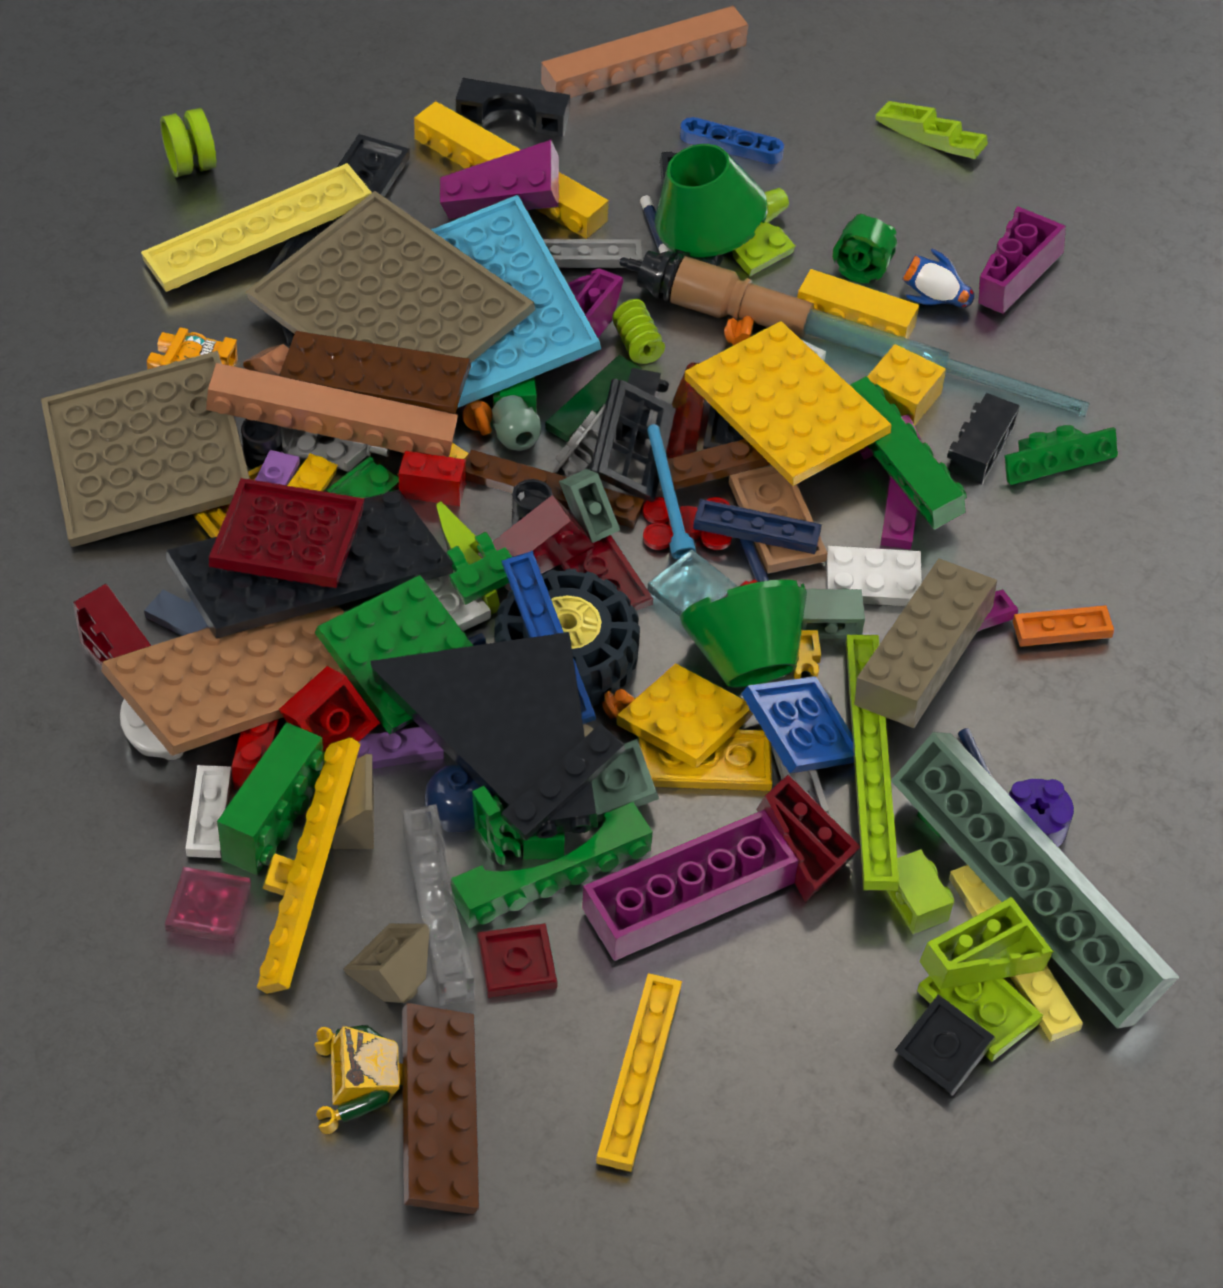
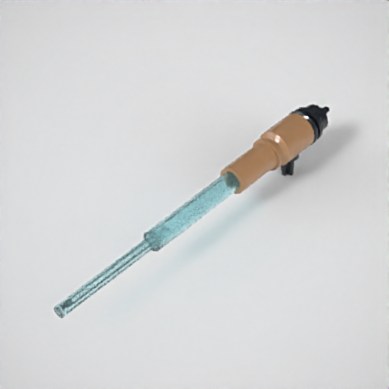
(720, 293)

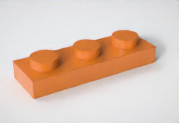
(1063, 626)

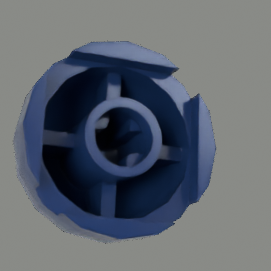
(452, 793)

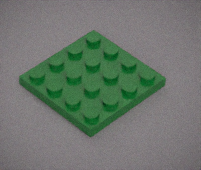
(389, 626)

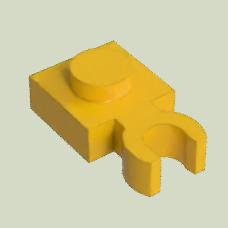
(808, 654)

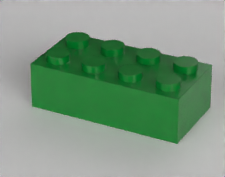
(271, 799)

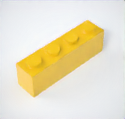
(859, 303)

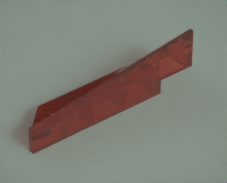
(686, 420)

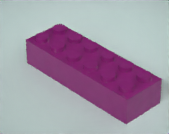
(689, 884)

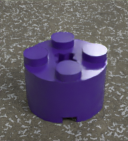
(1046, 805)

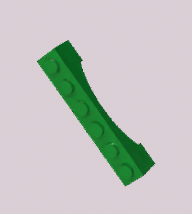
(487, 894)

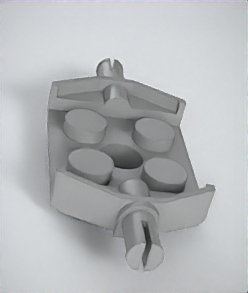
(340, 452)

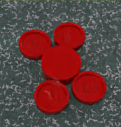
(659, 535)

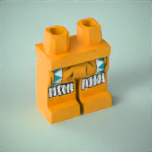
(189, 345)

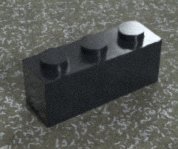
(982, 438)

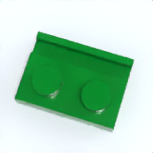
(366, 481)

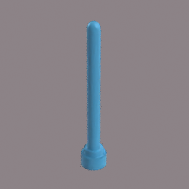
(680, 542)

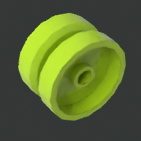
(188, 142)

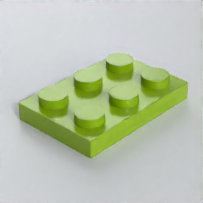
(991, 1005)

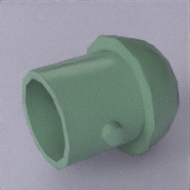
(516, 423)

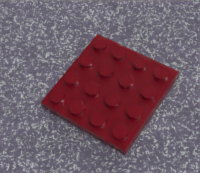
(287, 533)

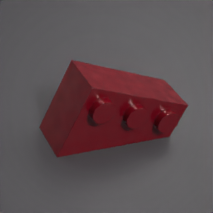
(106, 626)
(811, 835)

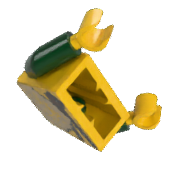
(363, 1072)

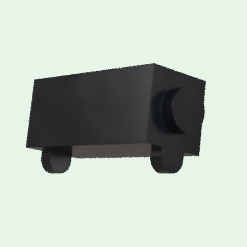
(650, 383)

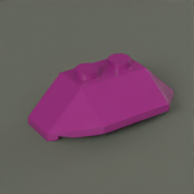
(597, 297)

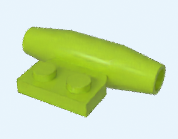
(770, 242)

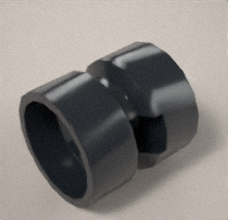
(258, 440)
(527, 497)

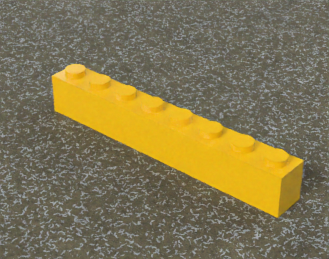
(471, 145)

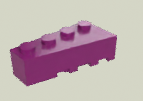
(1020, 258)

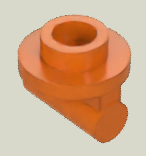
(738, 330)
(478, 416)
(616, 703)

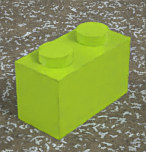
(920, 893)

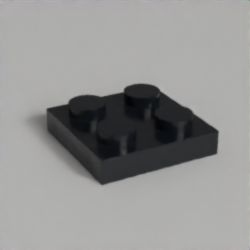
(945, 1044)

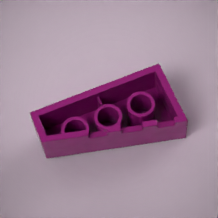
(525, 173)

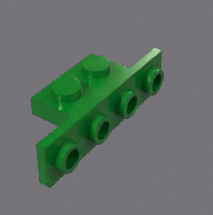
(1059, 451)

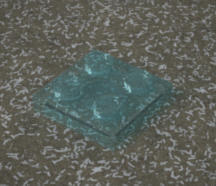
(689, 582)

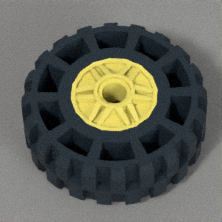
(599, 624)

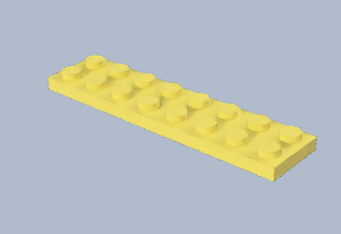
(255, 227)

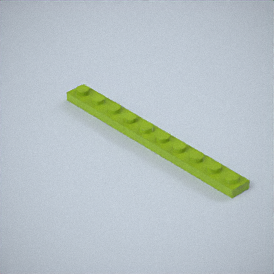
(872, 778)

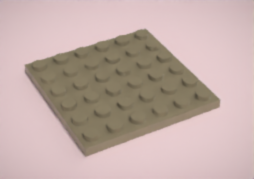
(142, 450)

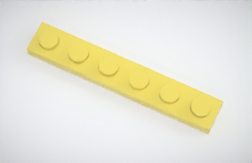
(1037, 987)

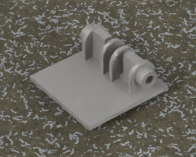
(580, 448)

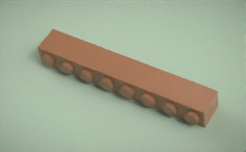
(645, 53)
(330, 411)

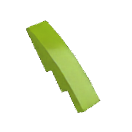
(924, 127)
(459, 535)

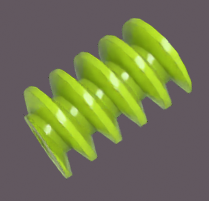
(638, 332)

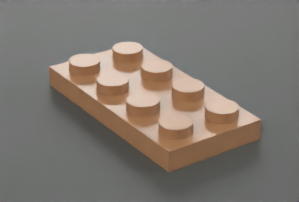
(771, 493)

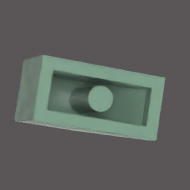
(590, 504)

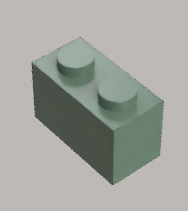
(834, 612)

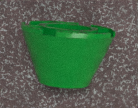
(708, 203)
(751, 631)

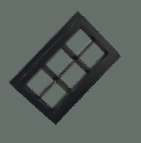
(605, 440)

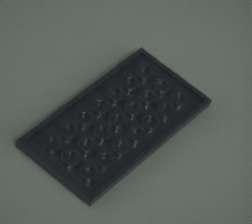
(385, 552)

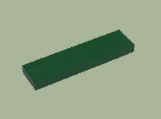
(589, 398)

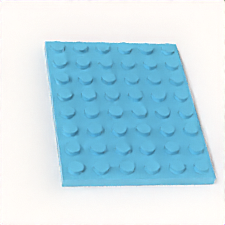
(552, 335)

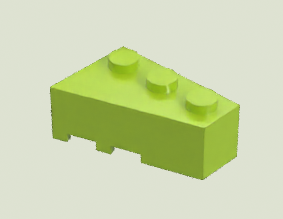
(986, 948)

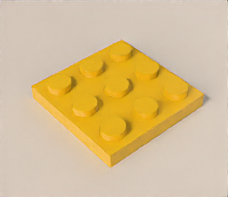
(685, 715)

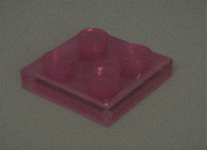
(208, 904)

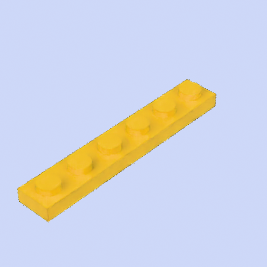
(639, 1073)

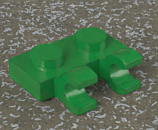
(481, 576)
(491, 825)

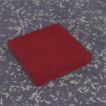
(517, 960)

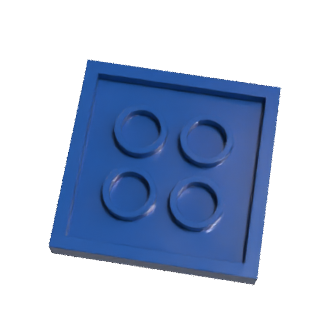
(801, 723)

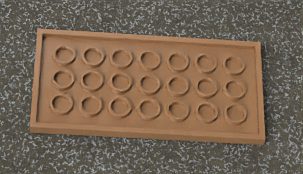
(214, 687)

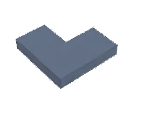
(175, 614)

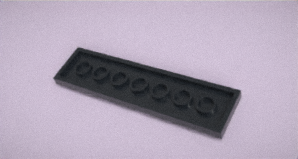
(375, 164)

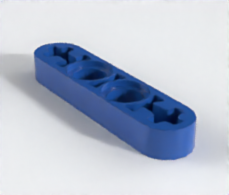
(693, 132)

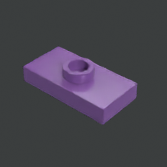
(278, 468)

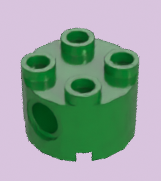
(865, 248)

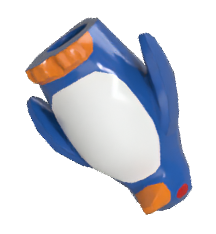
(937, 282)

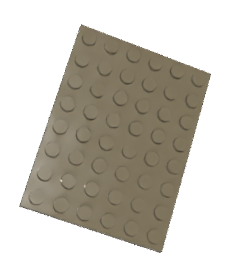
(391, 284)

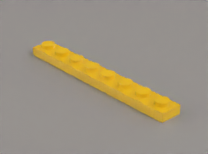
(308, 866)

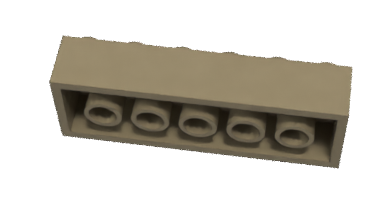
(925, 643)

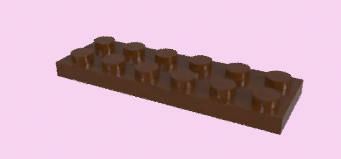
(378, 370)
(439, 1109)

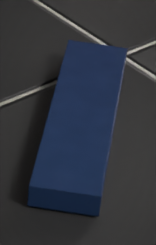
(757, 526)

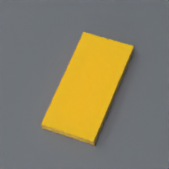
(737, 764)

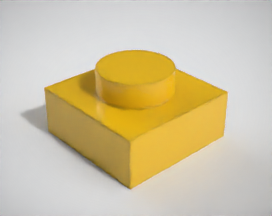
(277, 874)

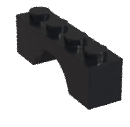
(484, 99)

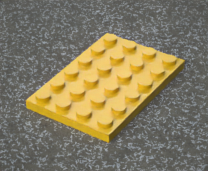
(787, 403)

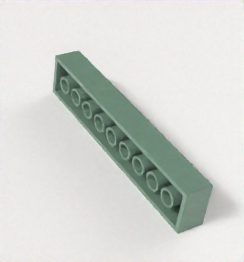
(1023, 863)

